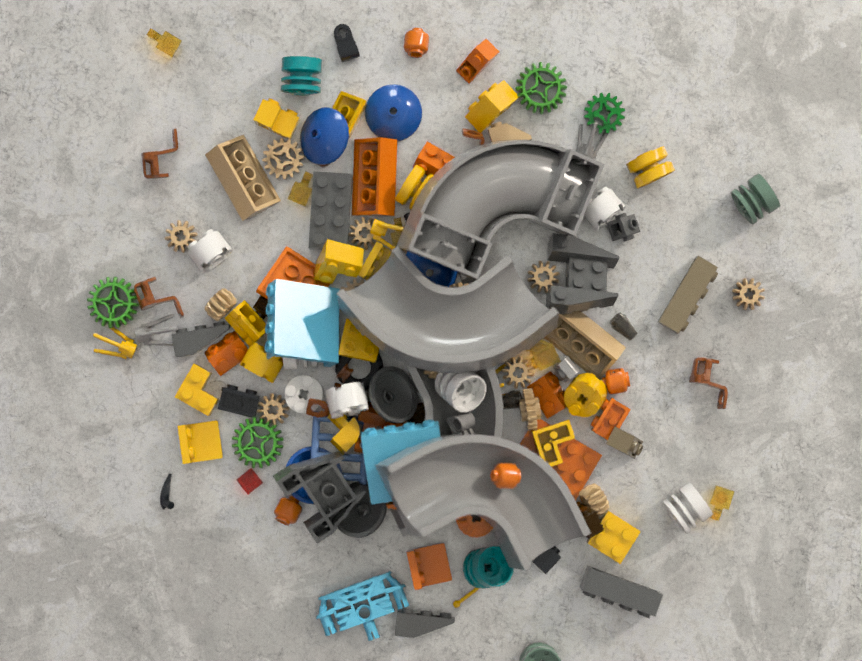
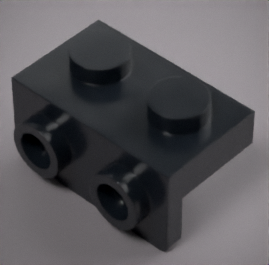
(238, 401)

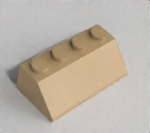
(242, 177)
(585, 343)

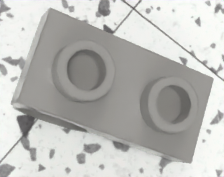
(566, 369)
(462, 423)

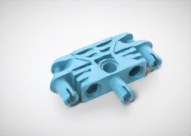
(356, 593)

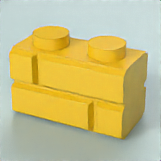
(246, 323)

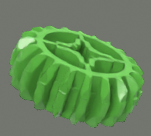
(546, 103)
(112, 311)
(242, 449)

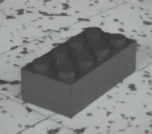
(330, 208)
(622, 591)

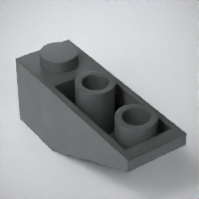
(192, 342)
(416, 624)

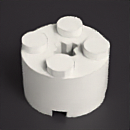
(603, 208)
(209, 250)
(294, 389)
(348, 399)

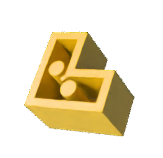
(491, 105)
(275, 119)
(336, 259)
(192, 390)
(548, 438)

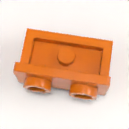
(432, 158)
(226, 353)
(549, 394)
(611, 416)

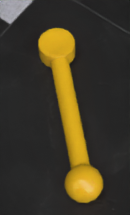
(456, 603)

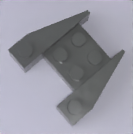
(584, 275)
(326, 489)

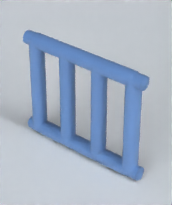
(317, 436)

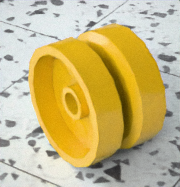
(650, 167)
(412, 186)

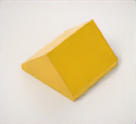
(351, 108)

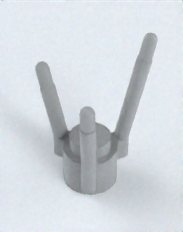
(587, 149)
(144, 333)

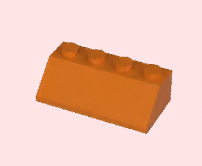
(374, 177)

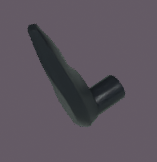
(165, 494)

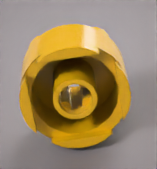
(257, 362)
(585, 395)

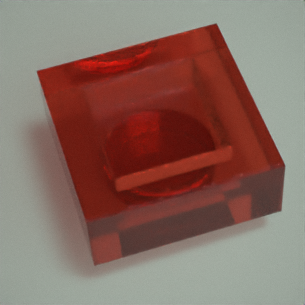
(249, 481)

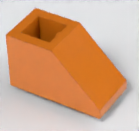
(477, 60)

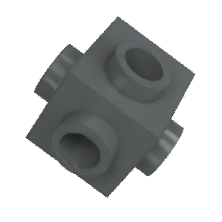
(623, 227)

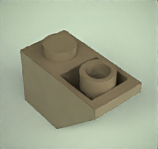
(625, 442)

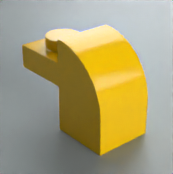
(347, 435)

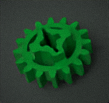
(612, 112)

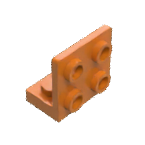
(429, 565)

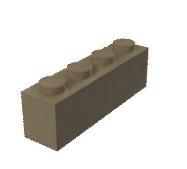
(687, 295)

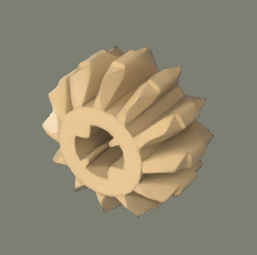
(359, 229)
(175, 240)
(540, 270)
(753, 298)
(220, 304)
(523, 375)
(273, 402)
(594, 498)

